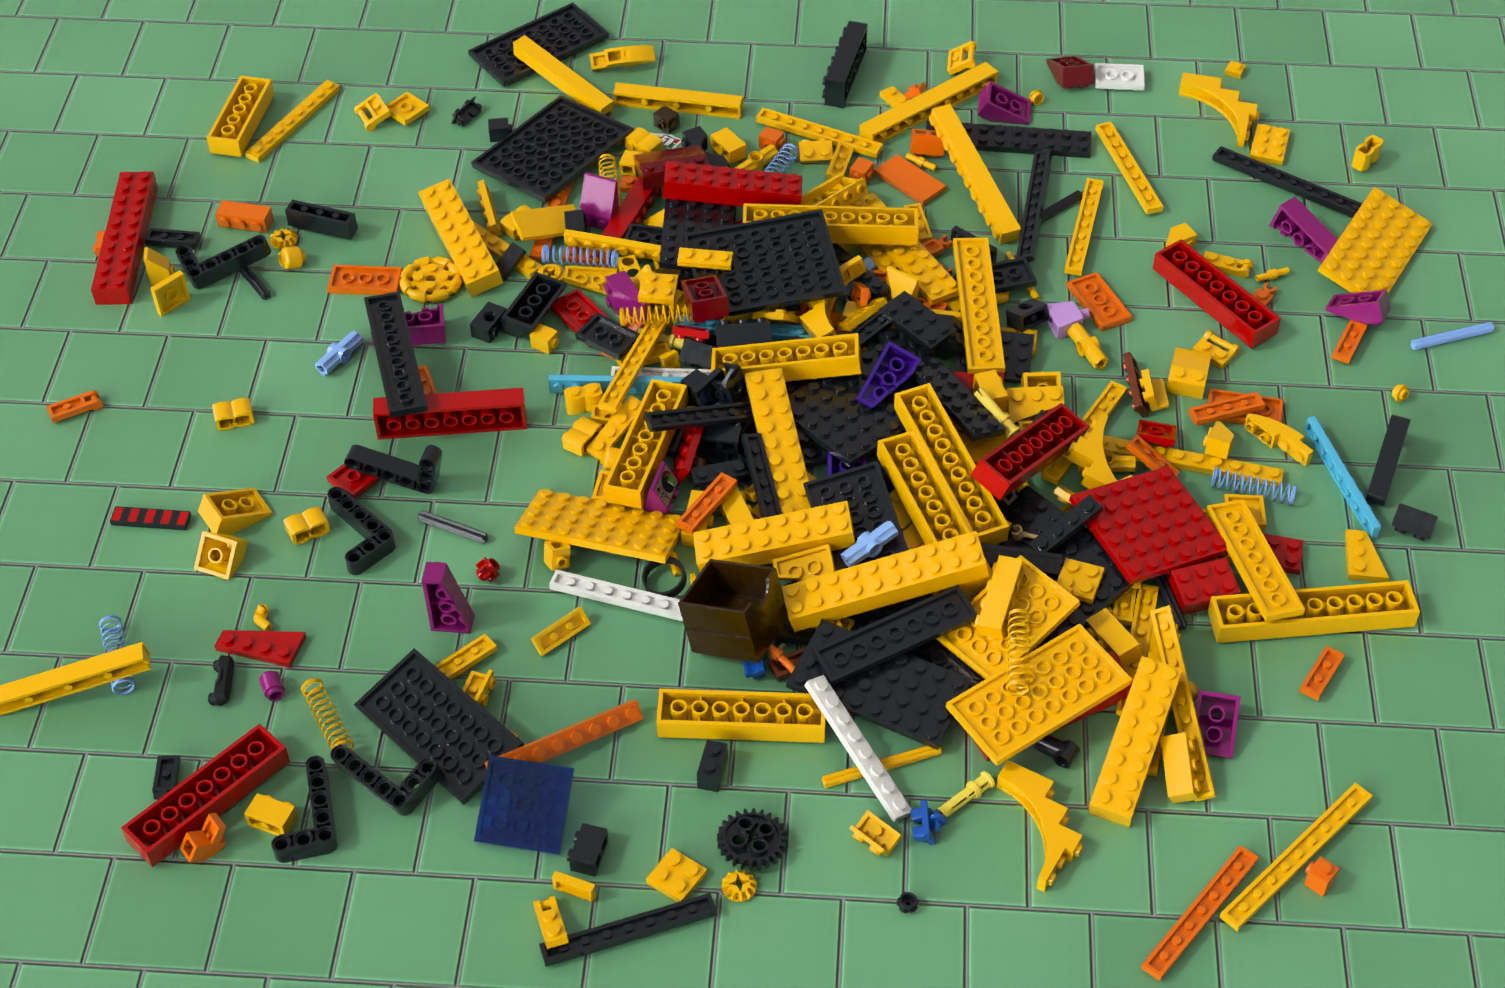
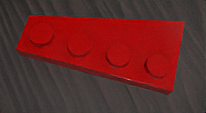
(265, 646)

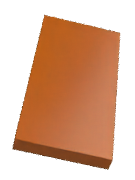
(909, 179)
(364, 280)
(1100, 300)
(1272, 410)

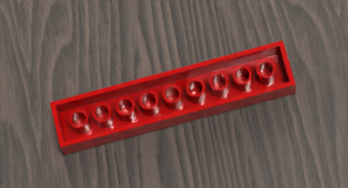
(124, 238)

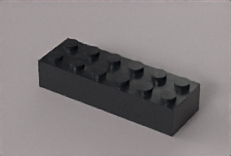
(845, 64)

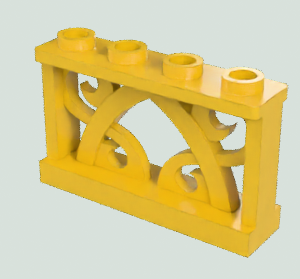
(836, 192)

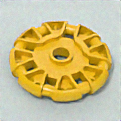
(418, 285)

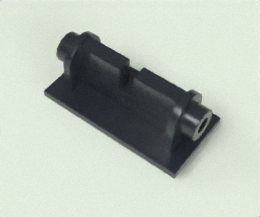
(469, 107)

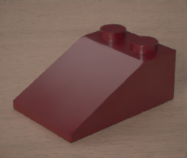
(1071, 71)
(705, 298)

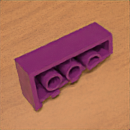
(1304, 228)
(426, 326)
(445, 600)

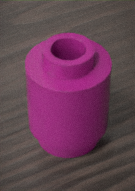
(272, 685)

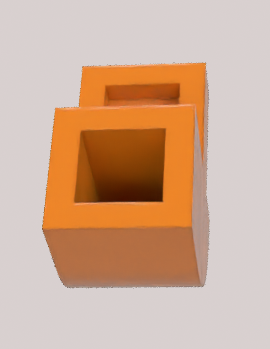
(204, 843)

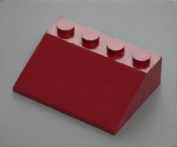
(652, 164)

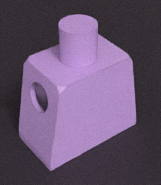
(1063, 315)

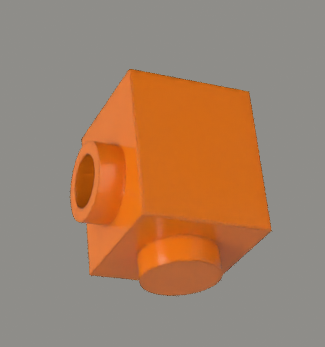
(771, 136)
(862, 169)
(1321, 875)

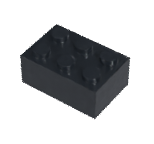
(743, 332)

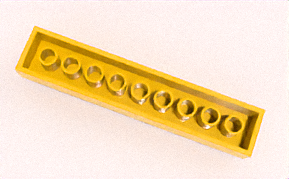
(851, 223)
(924, 414)
(924, 495)
(885, 581)
(1326, 612)

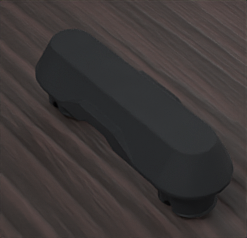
(223, 683)

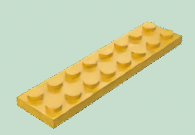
(1255, 560)

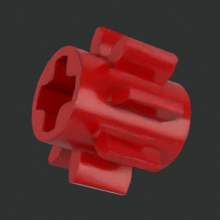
(487, 569)

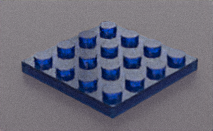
(524, 805)

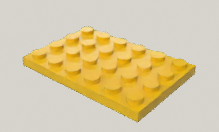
(1048, 608)

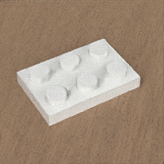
(1119, 76)

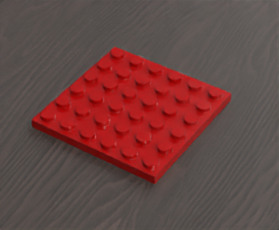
(1151, 525)

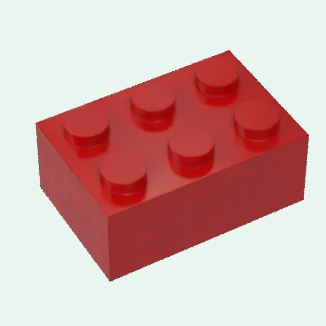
(1199, 582)

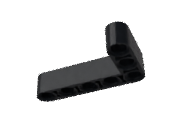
(224, 263)
(1387, 460)
(396, 470)
(378, 537)
(381, 783)
(315, 836)

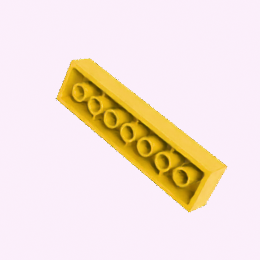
(460, 237)
(798, 358)
(641, 449)
(776, 536)
(739, 716)
(1135, 741)

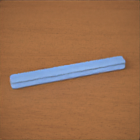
(1453, 335)

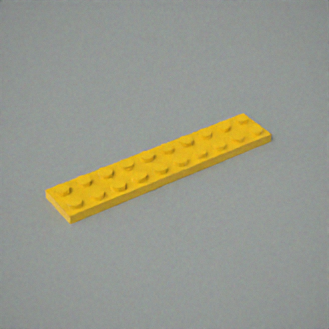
(916, 261)
(978, 305)
(780, 438)

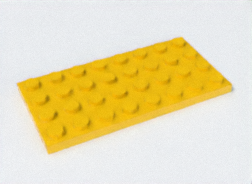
(1375, 245)
(600, 526)
(1064, 680)

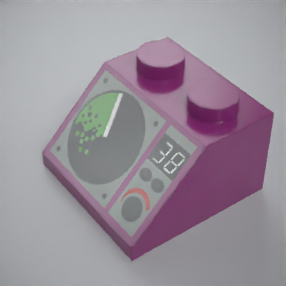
(662, 491)

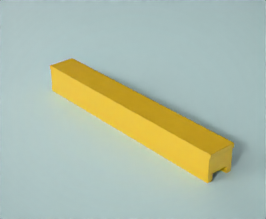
(561, 76)
(678, 100)
(74, 677)

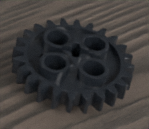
(738, 831)

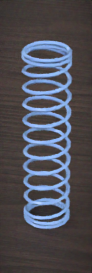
(786, 156)
(614, 256)
(1216, 473)
(105, 630)

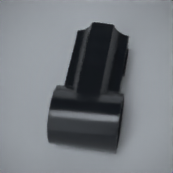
(1061, 752)

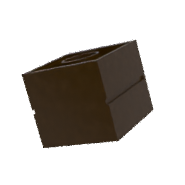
(733, 610)

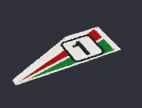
(668, 140)

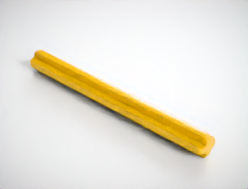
(889, 763)

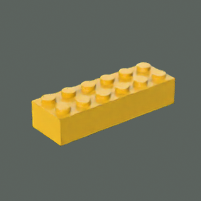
(240, 116)

